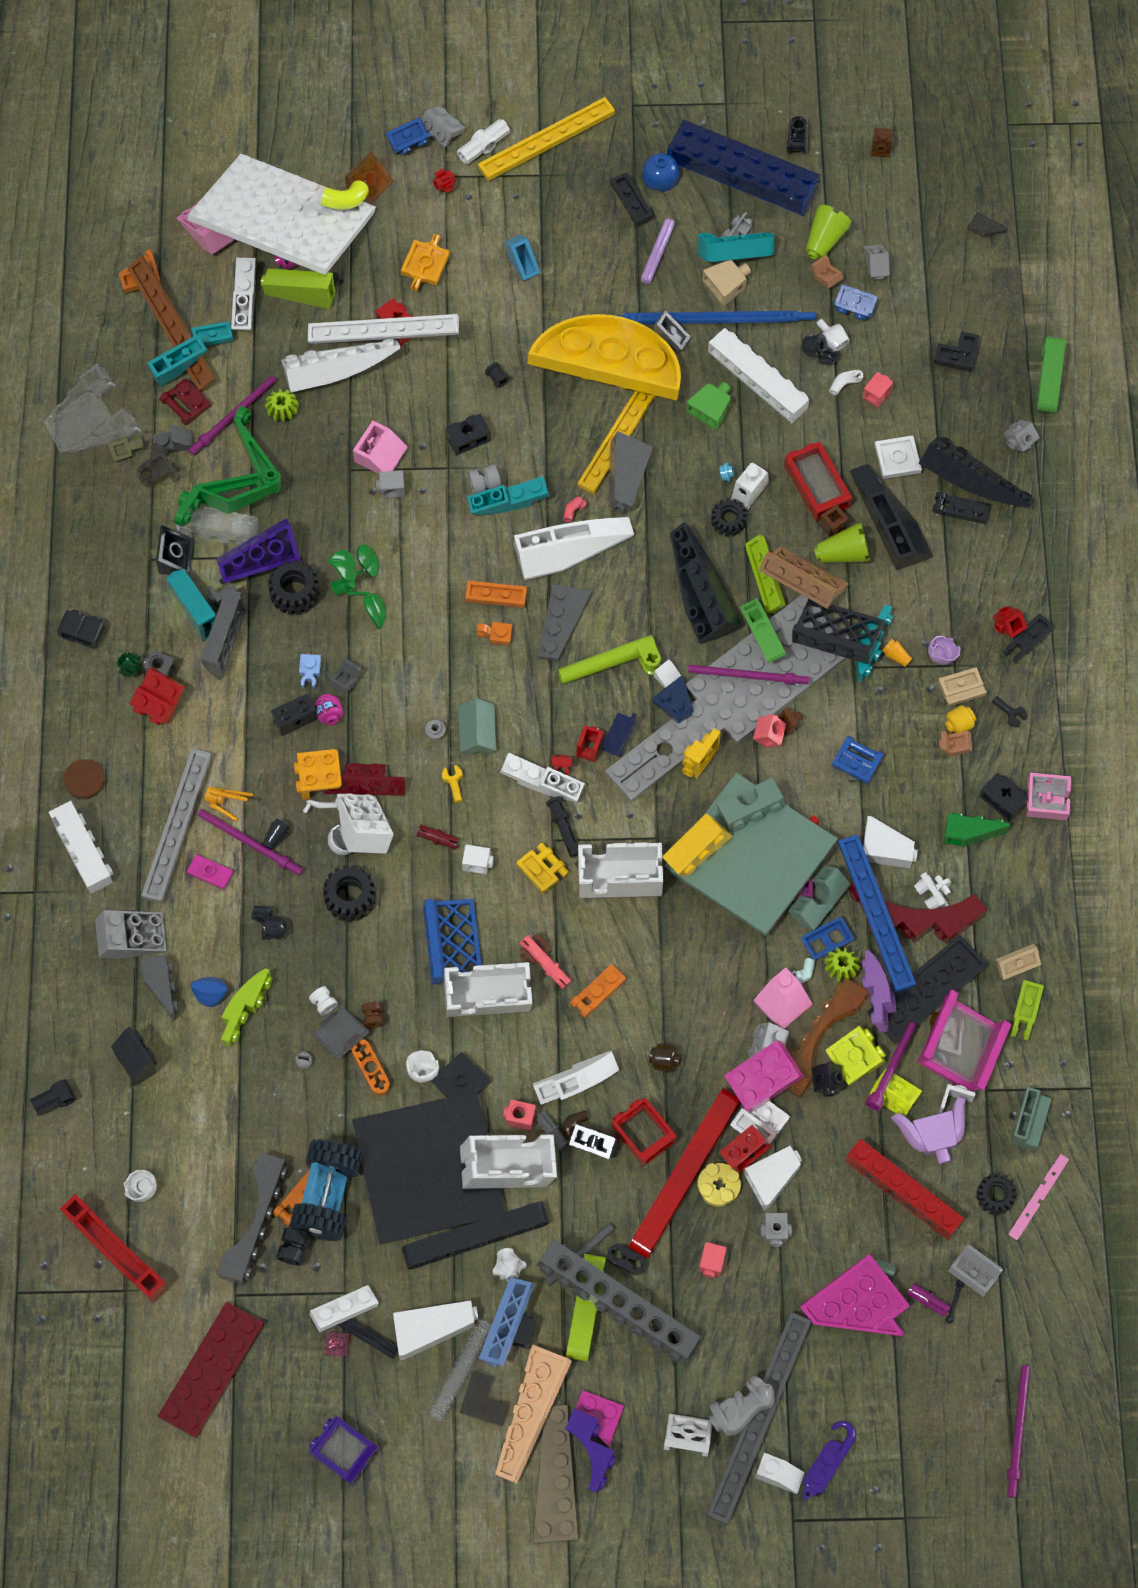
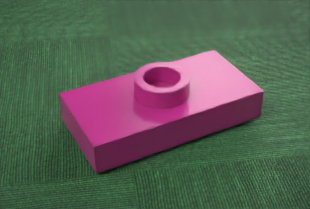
(210, 872)

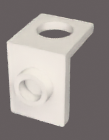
(957, 1091)

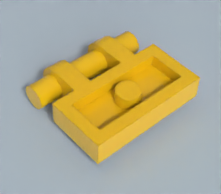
(537, 871)

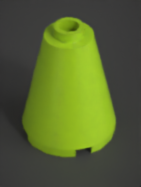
(826, 231)
(844, 547)

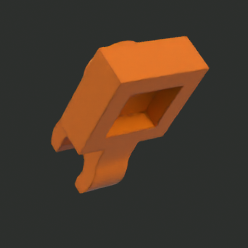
(499, 632)

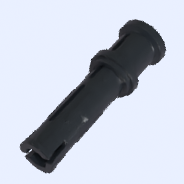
(561, 818)

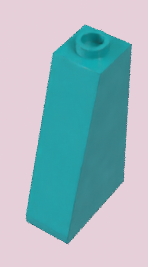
(192, 603)

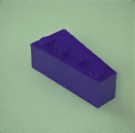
(259, 553)

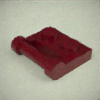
(189, 397)

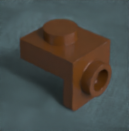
(541, 942)

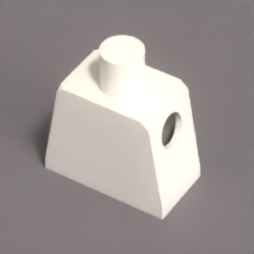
(753, 482)

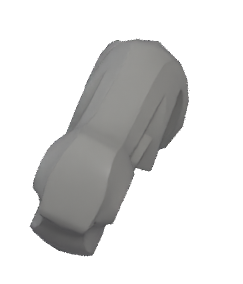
(738, 1411)

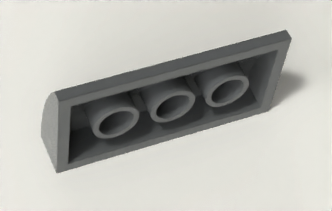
(224, 633)

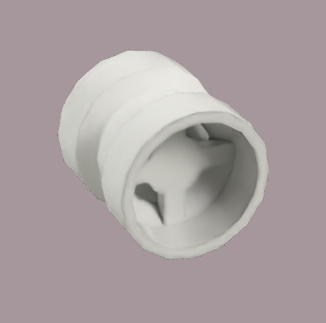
(324, 1002)

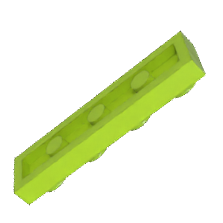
(768, 587)

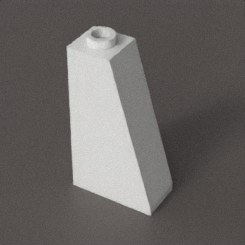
(429, 1326)

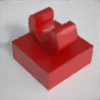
(562, 761)

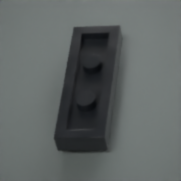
(631, 199)

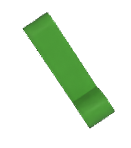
(1051, 373)

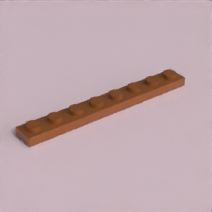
(168, 318)

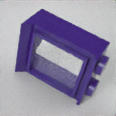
(342, 1449)

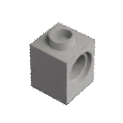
(391, 484)

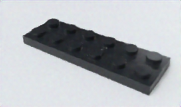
(946, 971)

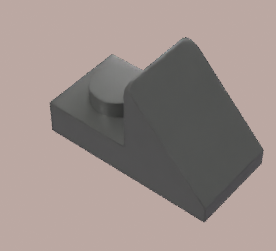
(671, 331)
(175, 441)

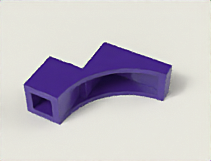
(601, 1457)

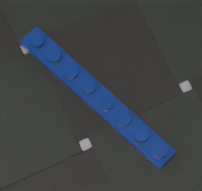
(876, 913)

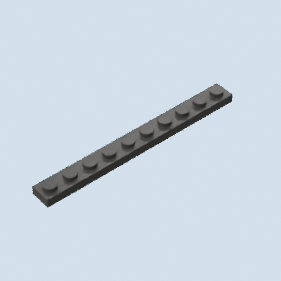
(754, 1431)

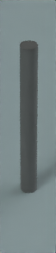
(593, 1242)

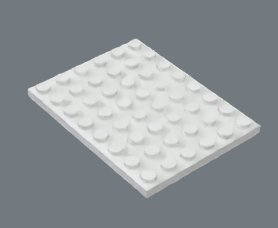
(279, 214)

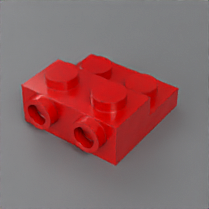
(157, 697)

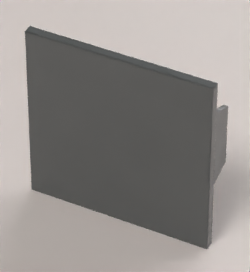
(340, 1032)

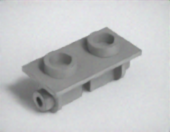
(740, 225)

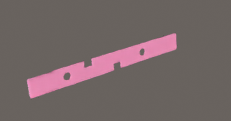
(1040, 1193)

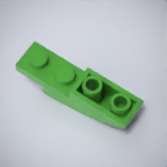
(762, 630)

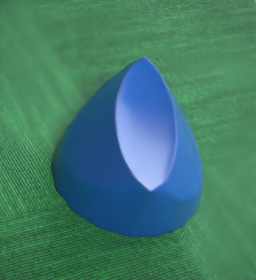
(209, 991)

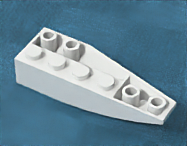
(335, 364)
(568, 544)

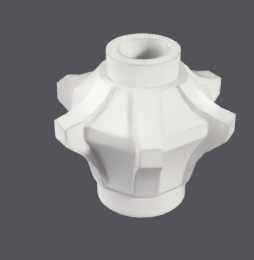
(508, 1264)

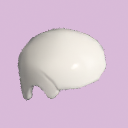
(336, 841)
(422, 1066)
(140, 1186)

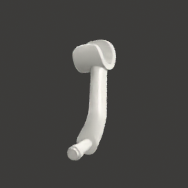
(321, 805)

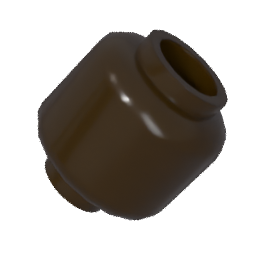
(664, 1058)

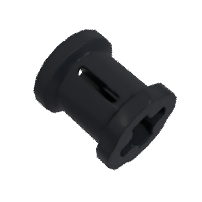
(497, 375)

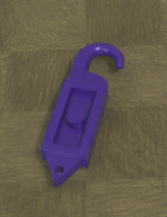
(828, 1462)

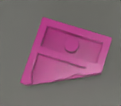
(604, 1410)

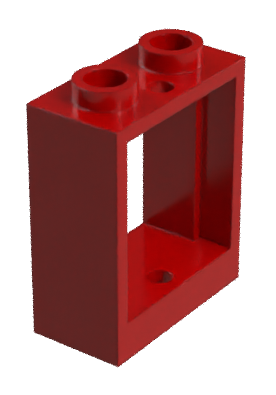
(655, 1149)
(738, 1151)

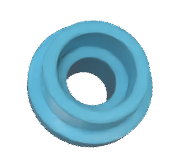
(726, 472)

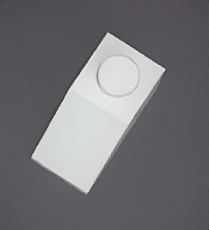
(779, 1473)

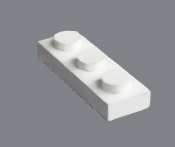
(343, 1308)

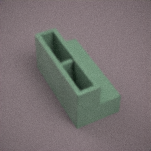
(477, 727)
(1031, 1119)

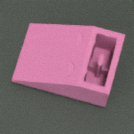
(206, 238)

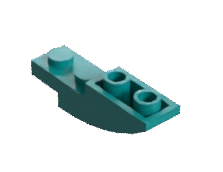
(508, 499)
(862, 669)

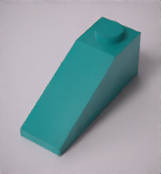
(176, 360)

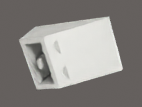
(363, 824)

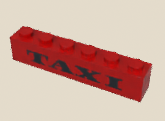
(904, 1189)

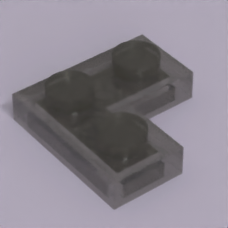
(478, 1405)

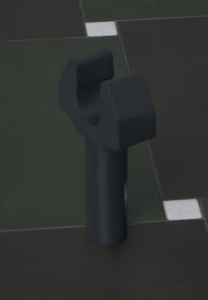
(1010, 712)

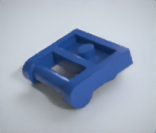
(854, 764)

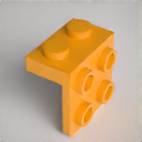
(317, 771)

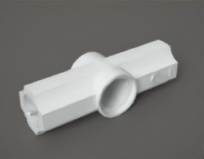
(483, 141)

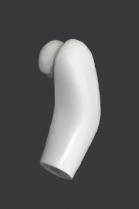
(845, 378)

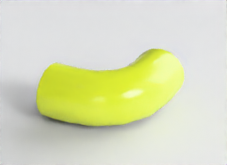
(347, 198)

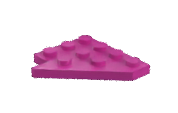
(858, 1300)

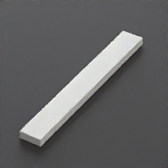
(383, 329)

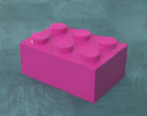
(764, 1076)

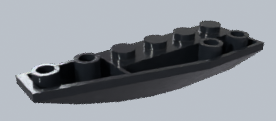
(970, 474)
(893, 522)
(702, 589)

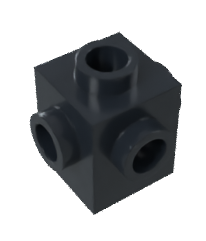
(828, 1079)

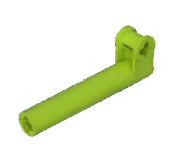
(642, 648)

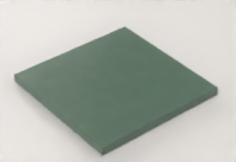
(762, 863)

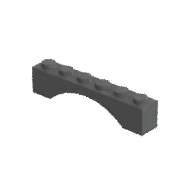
(238, 1259)

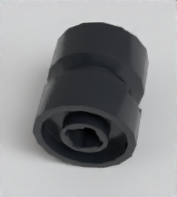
(293, 1246)

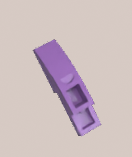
(880, 991)

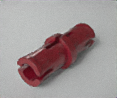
(437, 837)

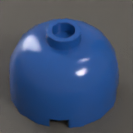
(660, 172)

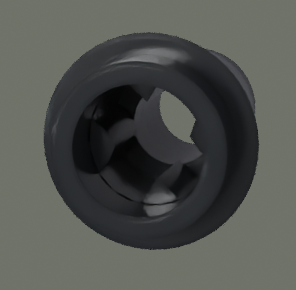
(275, 833)

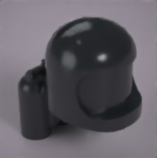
(817, 347)
(272, 926)

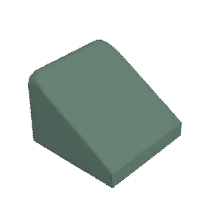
(888, 1268)

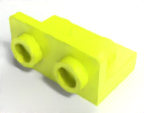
(899, 1094)

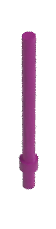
(205, 439)
(787, 678)
(283, 861)
(1014, 1473)

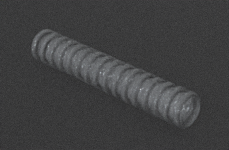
(460, 1371)

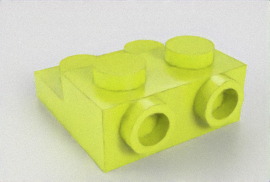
(857, 1054)

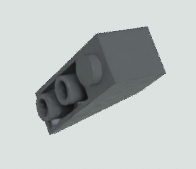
(156, 975)

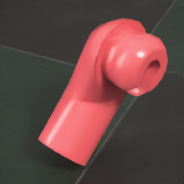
(570, 507)

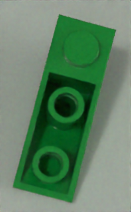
(969, 830)

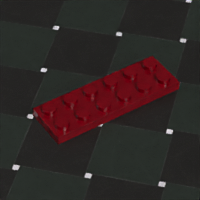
(210, 1370)

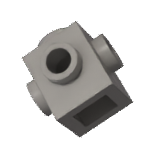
(1021, 435)
(777, 1222)

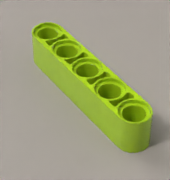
(584, 1318)

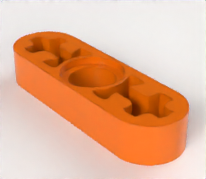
(372, 1083)

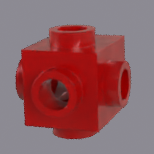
(1009, 621)

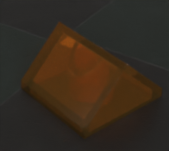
(372, 174)

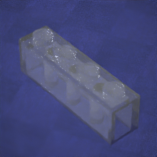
(221, 526)

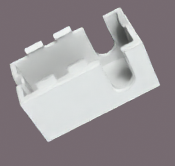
(622, 871)
(488, 990)
(508, 1162)

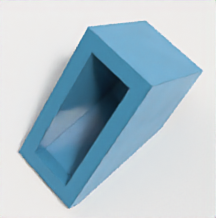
(521, 256)

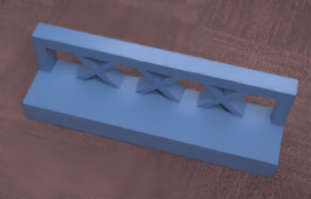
(506, 1322)

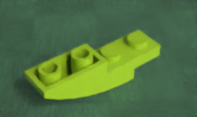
(246, 999)

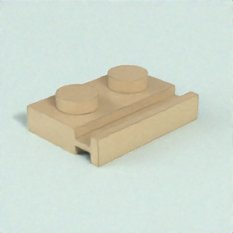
(962, 687)

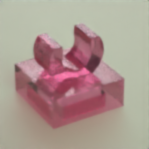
(336, 1344)

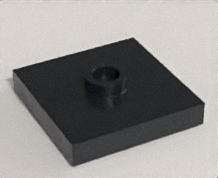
(460, 1078)

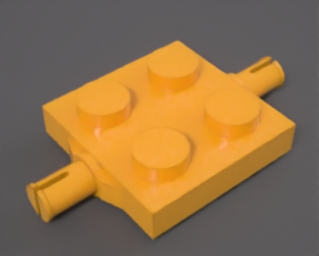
(425, 262)

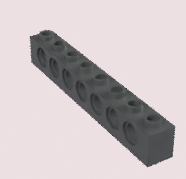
(630, 1301)

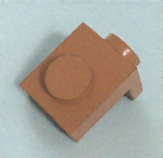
(826, 273)
(956, 743)

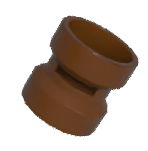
(373, 1015)

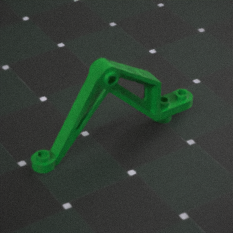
(265, 478)

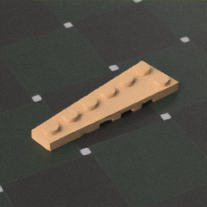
(537, 1393)

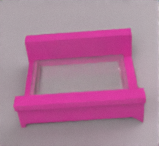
(963, 1045)

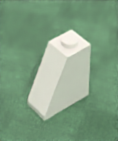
(887, 846)
(772, 1175)

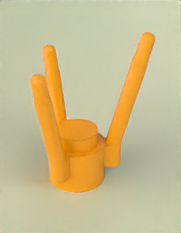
(217, 796)

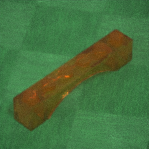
(844, 1004)

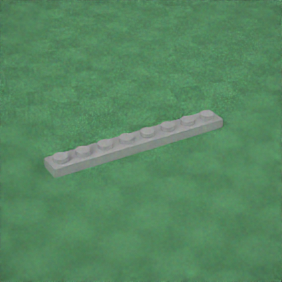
(176, 826)

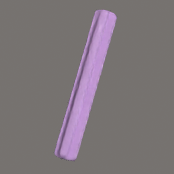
(657, 251)

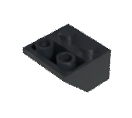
(133, 1056)

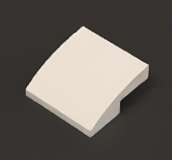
(767, 1119)

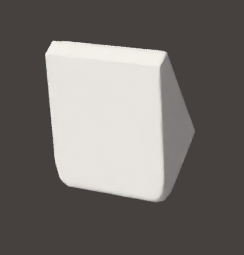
(666, 673)

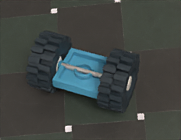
(325, 1188)

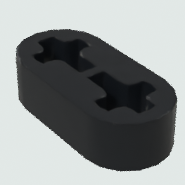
(624, 1264)

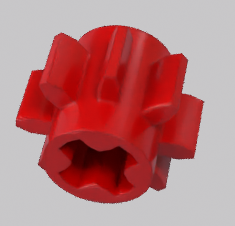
(444, 180)

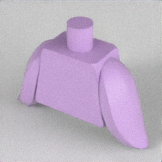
(935, 1133)

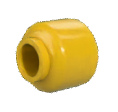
(960, 719)

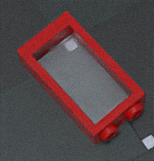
(817, 480)

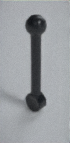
(959, 1285)

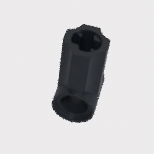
(58, 1095)

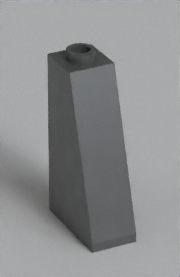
(627, 468)

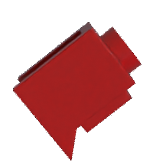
(593, 735)

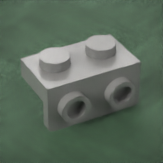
(441, 125)
(765, 1035)
(975, 1270)

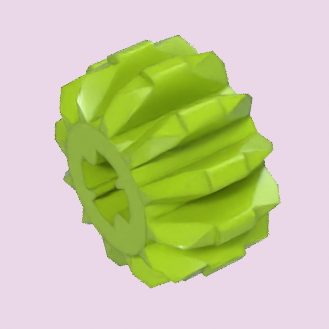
(274, 406)
(845, 957)

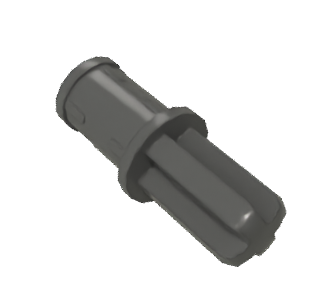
(551, 1129)

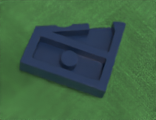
(674, 700)

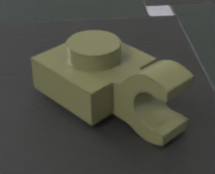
(121, 447)

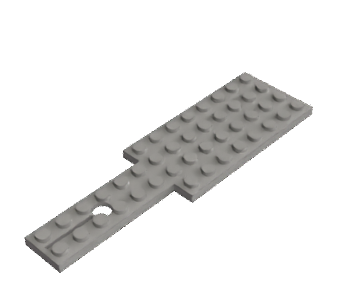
(729, 702)

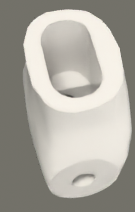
(835, 335)

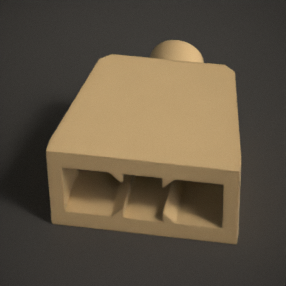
(726, 280)

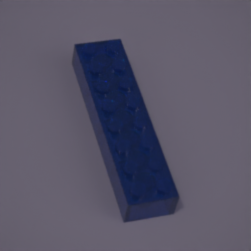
(744, 167)

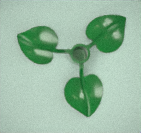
(345, 565)

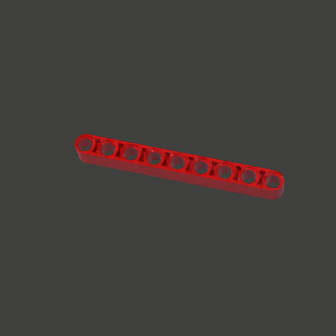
(684, 1173)

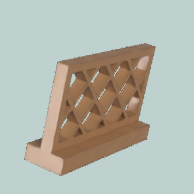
(798, 579)

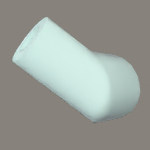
(807, 971)

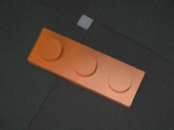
(496, 594)

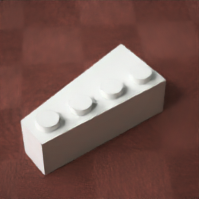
(81, 847)

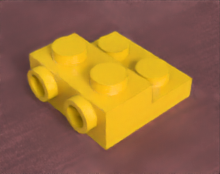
(700, 753)

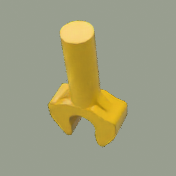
(453, 781)

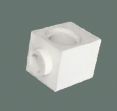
(477, 859)

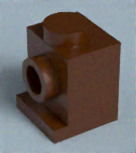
(882, 142)
(835, 523)

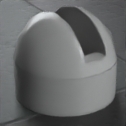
(303, 1064)

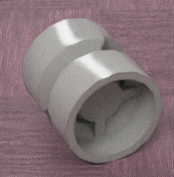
(484, 479)

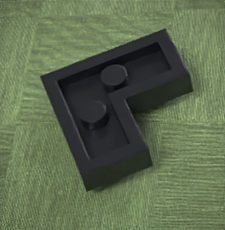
(960, 356)

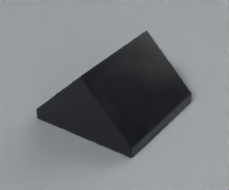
(173, 551)

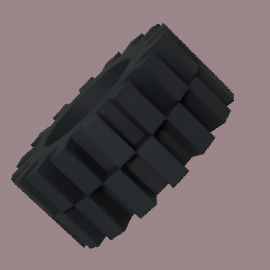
(733, 507)
(996, 1181)

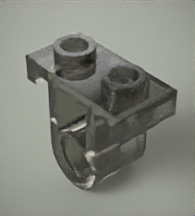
(158, 466)

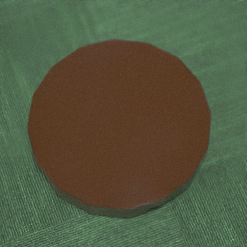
(83, 779)

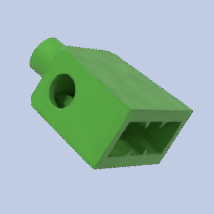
(710, 404)

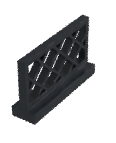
(832, 642)

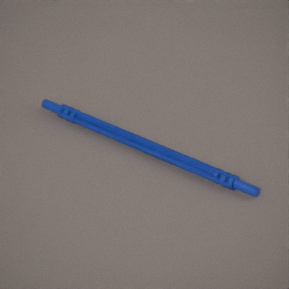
(723, 317)

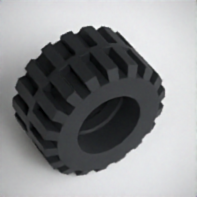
(297, 601)
(344, 878)

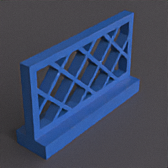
(434, 937)

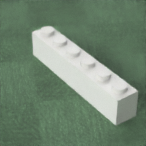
(758, 375)

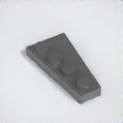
(562, 615)

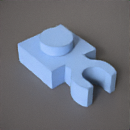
(309, 667)

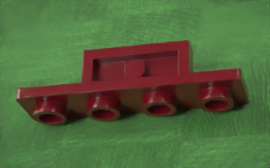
(368, 779)

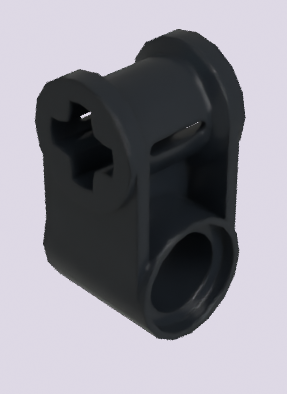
(797, 137)

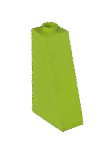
(300, 286)

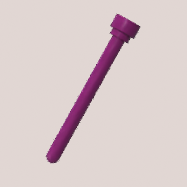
(875, 1100)

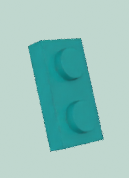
(214, 333)

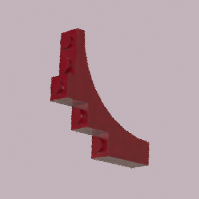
(946, 921)

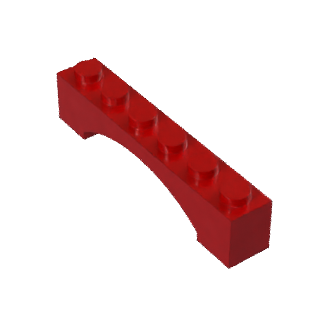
(113, 1248)

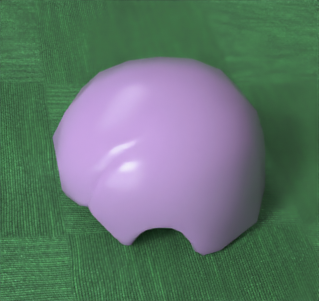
(943, 650)

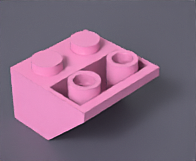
(379, 449)

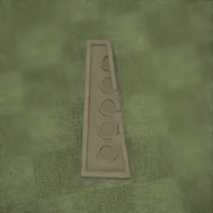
(555, 1498)

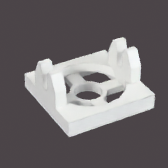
(701, 1428)

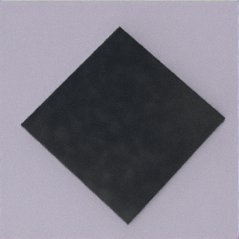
(417, 1168)

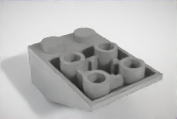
(129, 934)

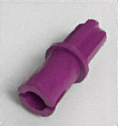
(928, 1300)

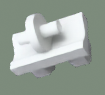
(927, 884)

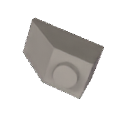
(876, 261)

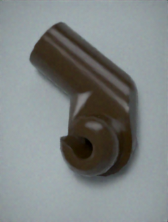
(573, 1119)

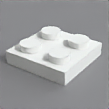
(897, 457)

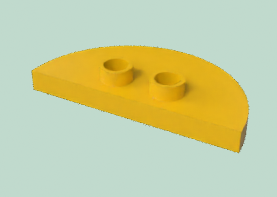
(610, 352)

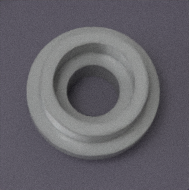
(435, 734)

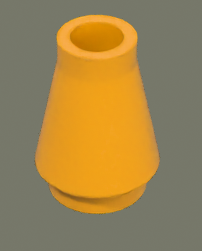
(897, 653)

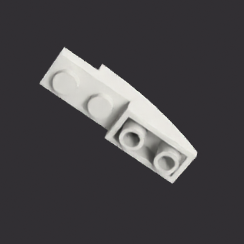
(244, 294)
(540, 779)
(575, 1080)

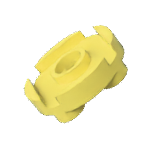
(708, 1190)

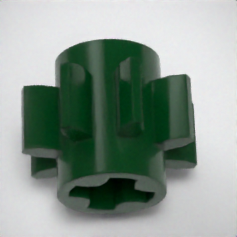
(129, 664)

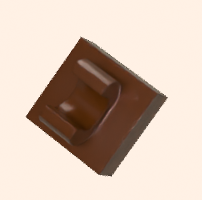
(791, 720)

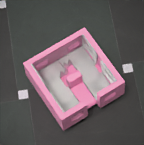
(1047, 796)

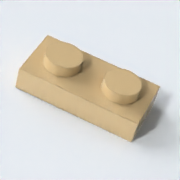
(1018, 961)

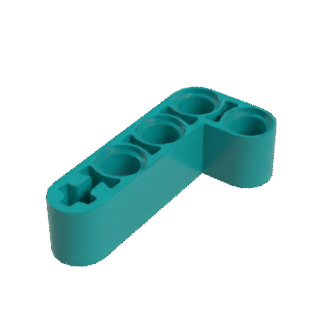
(734, 247)

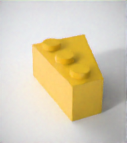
(696, 845)

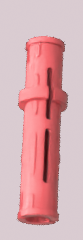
(545, 961)

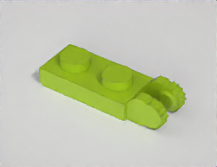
(1027, 1007)

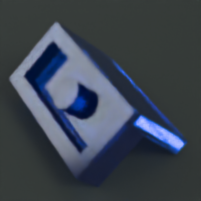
(619, 734)

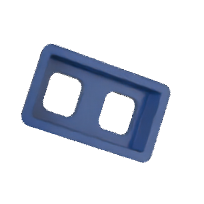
(822, 934)

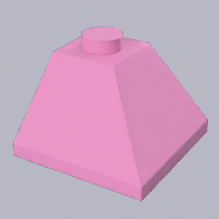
(783, 999)

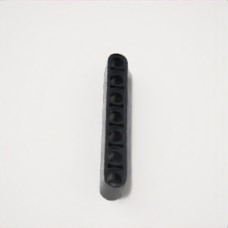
(475, 1235)

